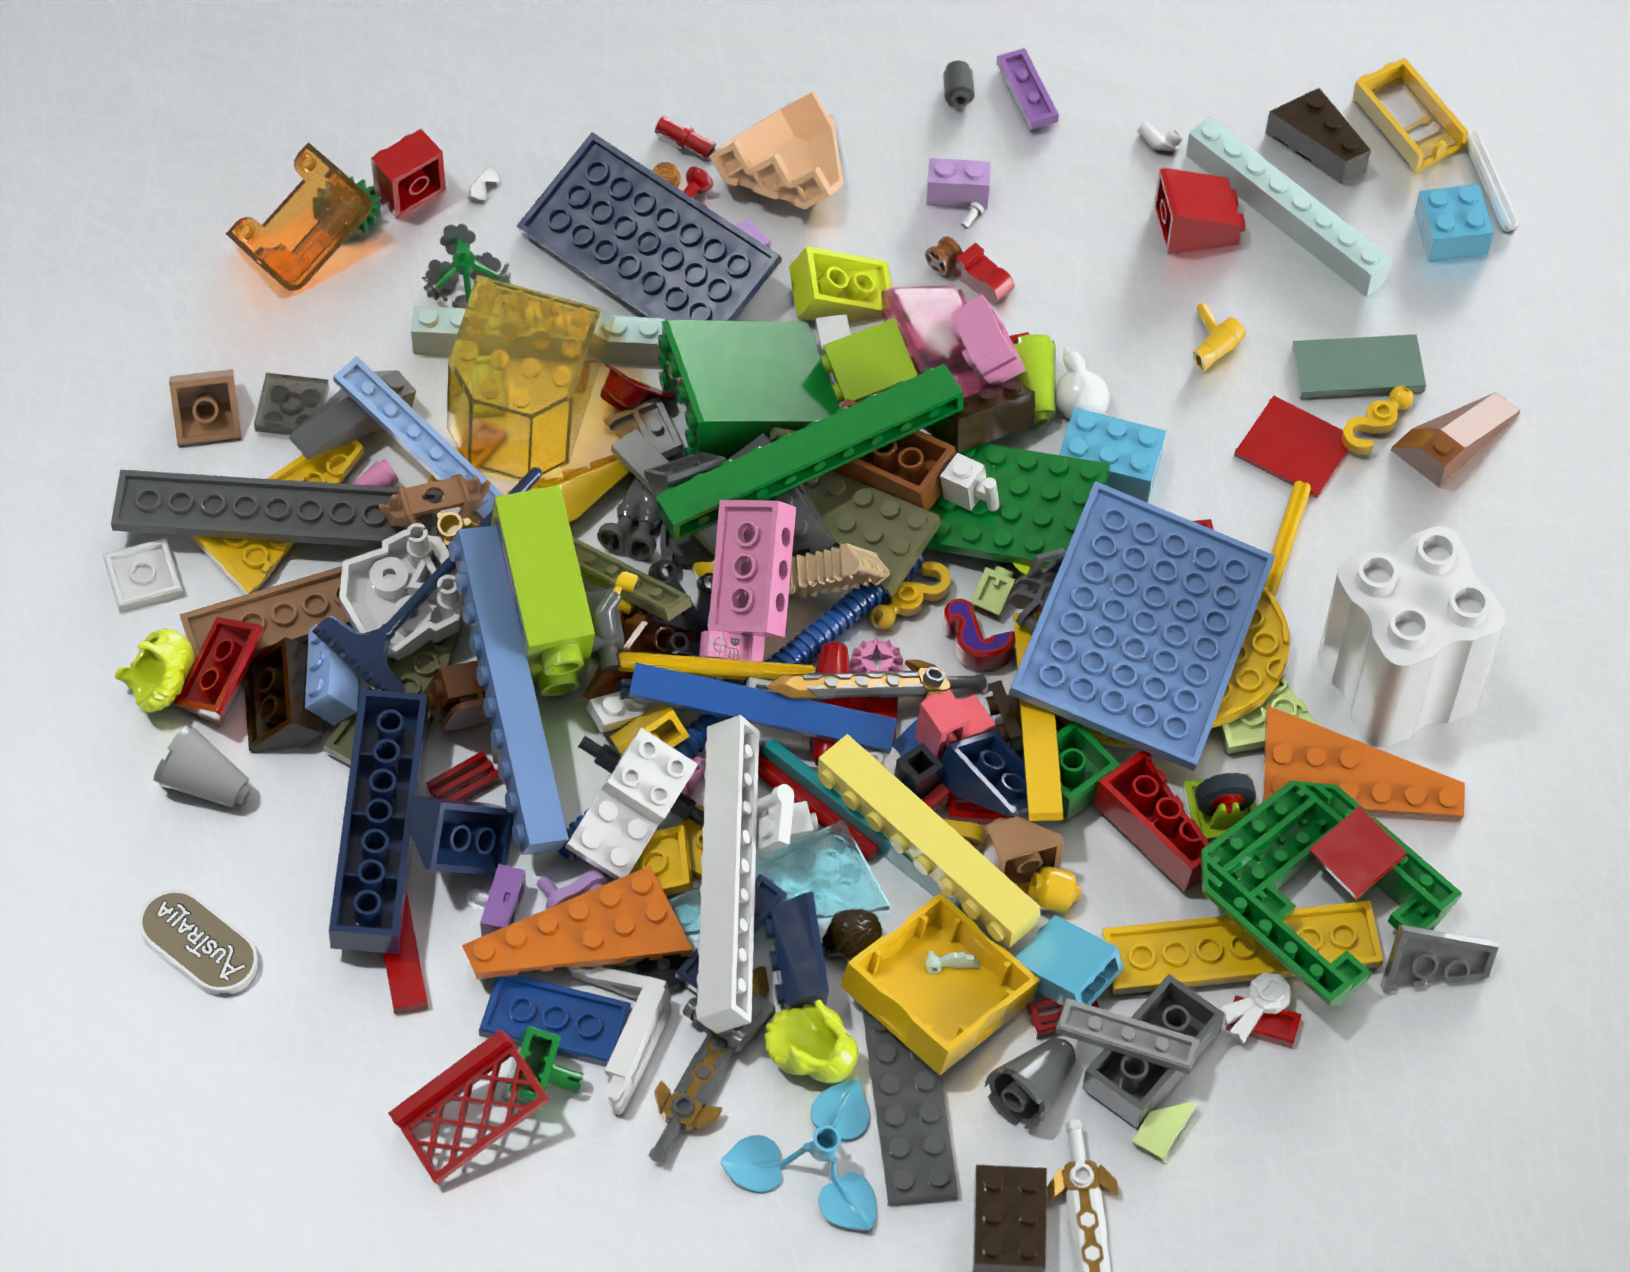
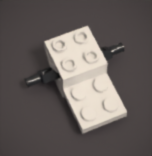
(632, 801)

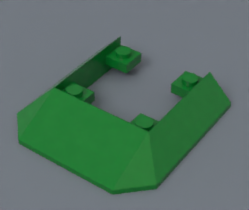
(1272, 846)

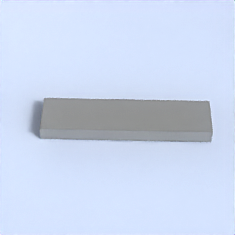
(1127, 1036)

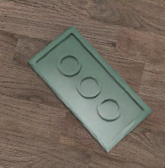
(1358, 365)

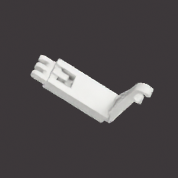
(640, 1031)

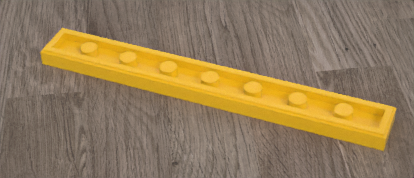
(1039, 748)

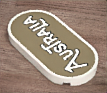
(198, 942)

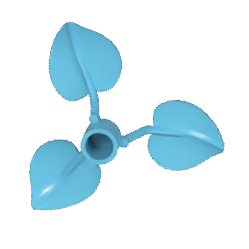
(838, 1115)

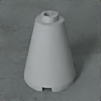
(201, 770)

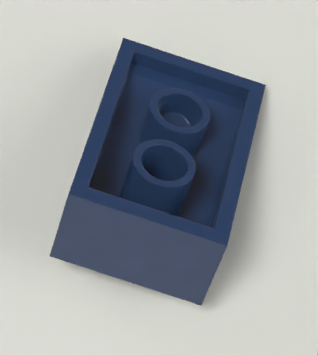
(986, 773)

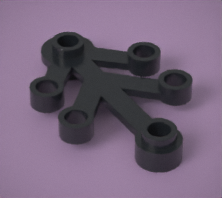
(694, 619)

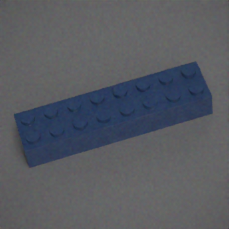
(376, 821)

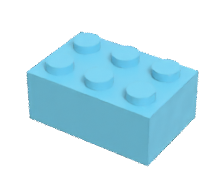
(1128, 447)

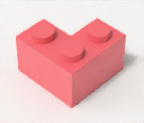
(950, 720)

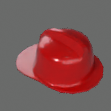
(626, 392)

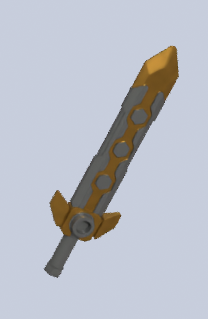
(919, 682)
(692, 1093)

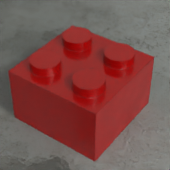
(408, 173)

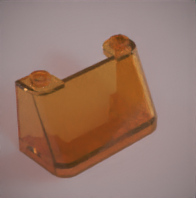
(306, 224)

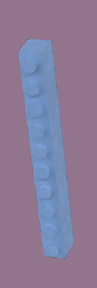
(508, 690)

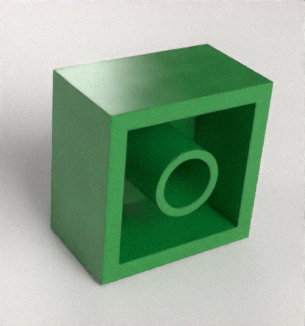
(1081, 766)

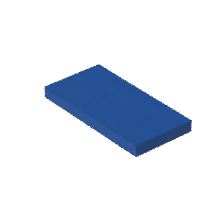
(584, 1020)

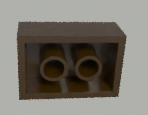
(1009, 1219)

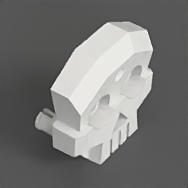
(373, 600)

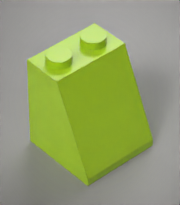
(867, 362)

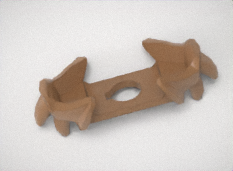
(458, 492)

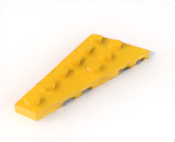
(252, 561)

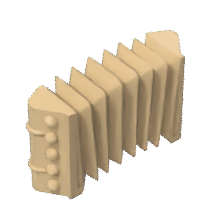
(835, 570)

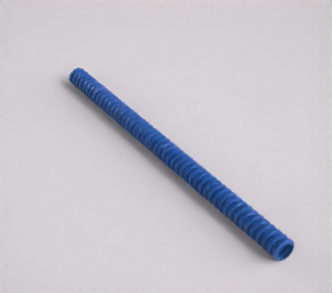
(797, 651)

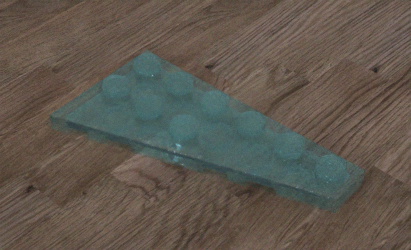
(820, 863)

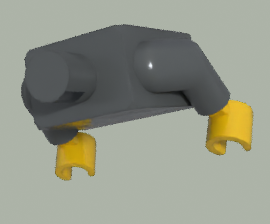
(605, 615)

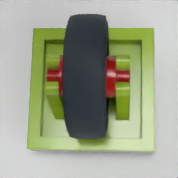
(1219, 801)

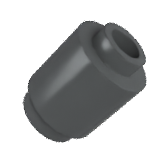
(958, 83)

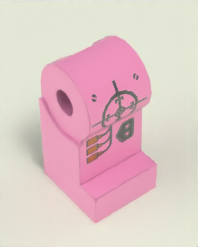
(731, 646)

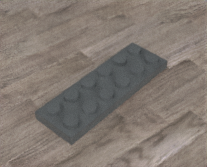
(908, 1120)

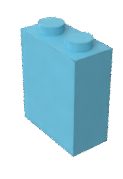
(1070, 962)

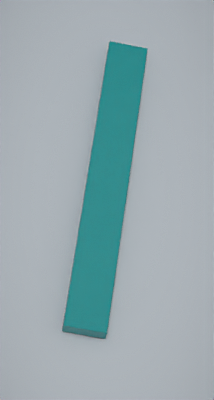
(809, 779)

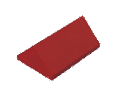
(220, 668)

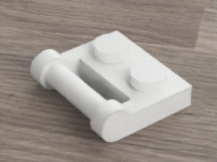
(774, 829)

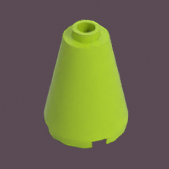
(1039, 360)

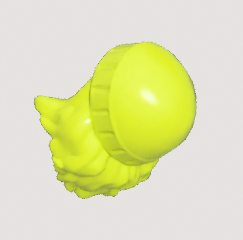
(158, 669)
(811, 1043)

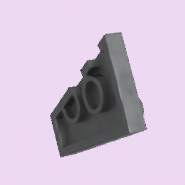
(1436, 956)

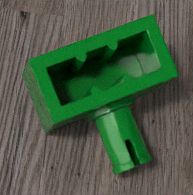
(539, 1053)

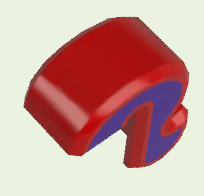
(970, 645)

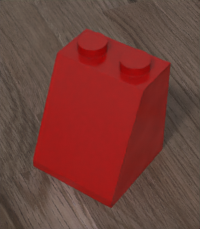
(1196, 211)

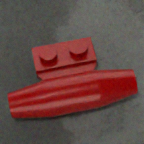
(835, 660)

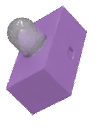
(502, 901)

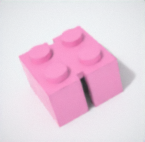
(985, 342)

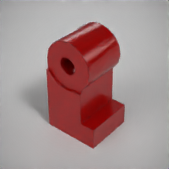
(982, 274)

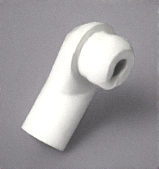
(1160, 142)

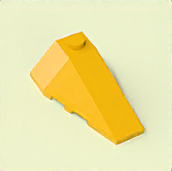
(584, 486)

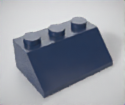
(461, 835)
(797, 952)

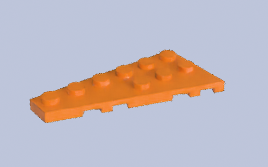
(1370, 776)
(594, 929)

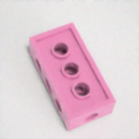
(752, 567)

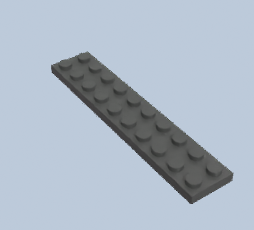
(257, 509)

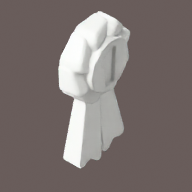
(1266, 995)

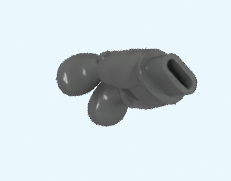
(636, 506)

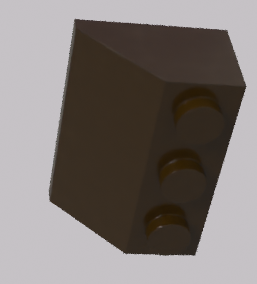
(987, 416)
(277, 699)

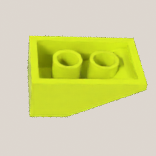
(837, 284)

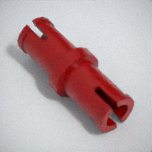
(685, 137)

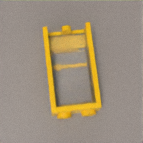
(1410, 114)

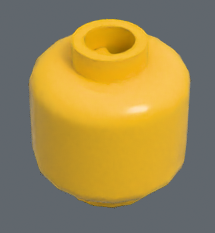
(1054, 889)

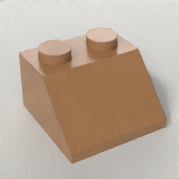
(205, 407)
(1021, 847)

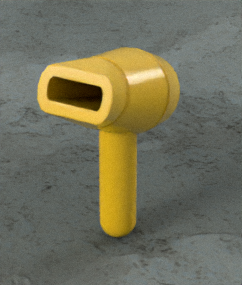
(1222, 338)

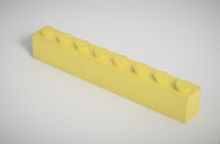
(928, 841)

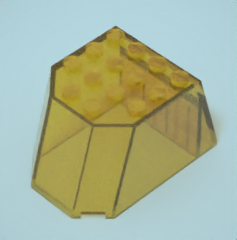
(522, 377)

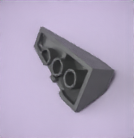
(343, 420)

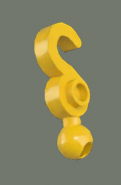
(1379, 418)
(910, 596)

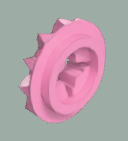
(863, 655)

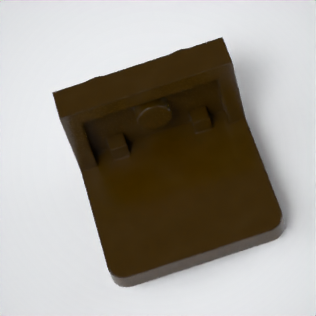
(1007, 716)

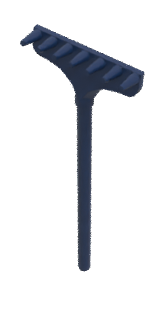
(368, 651)

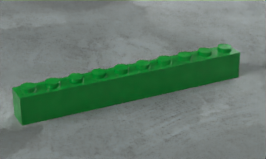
(812, 450)

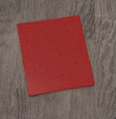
(1293, 445)

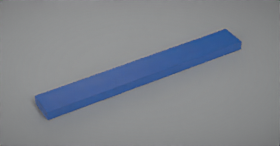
(761, 707)

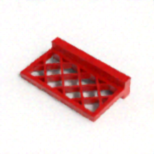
(449, 1085)

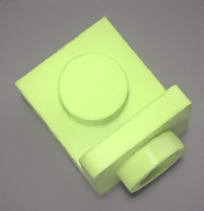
(994, 590)

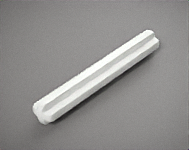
(1491, 181)

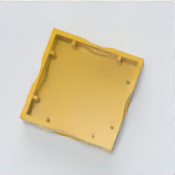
(946, 1011)

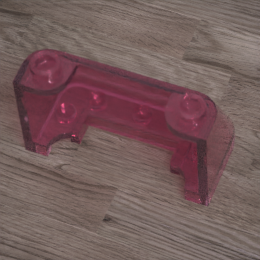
(926, 331)

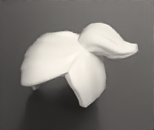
(1080, 387)

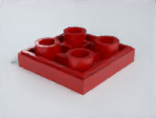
(1357, 852)

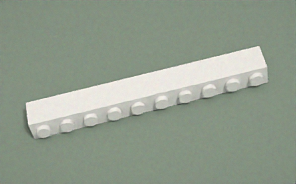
(728, 875)

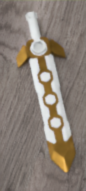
(1084, 1202)

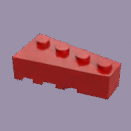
(1153, 818)

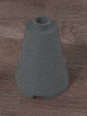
(1029, 1083)

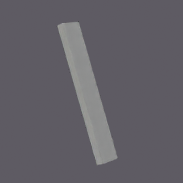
(641, 455)

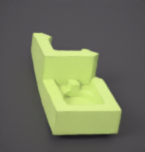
(1162, 1128)

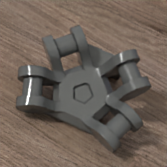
(1039, 581)

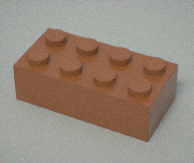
(904, 468)

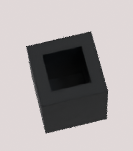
(919, 770)

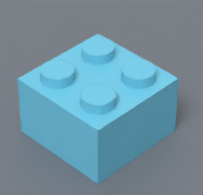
(1453, 222)

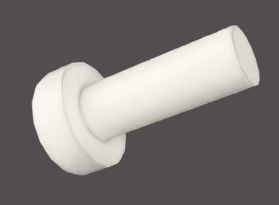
(976, 209)

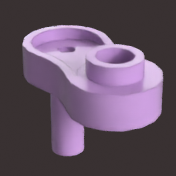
(586, 883)

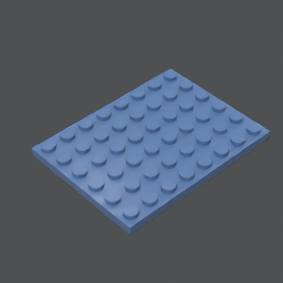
(1143, 626)

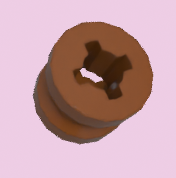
(943, 255)

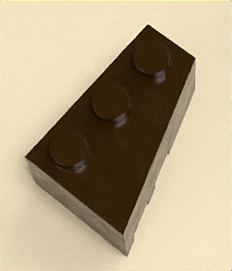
(1321, 134)

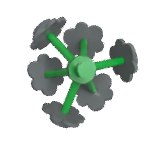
(444, 275)

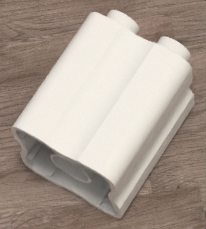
(1410, 636)

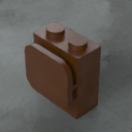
(457, 697)

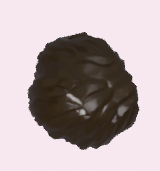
(851, 933)

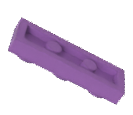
(1027, 89)

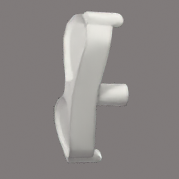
(478, 189)

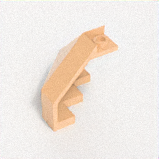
(786, 155)

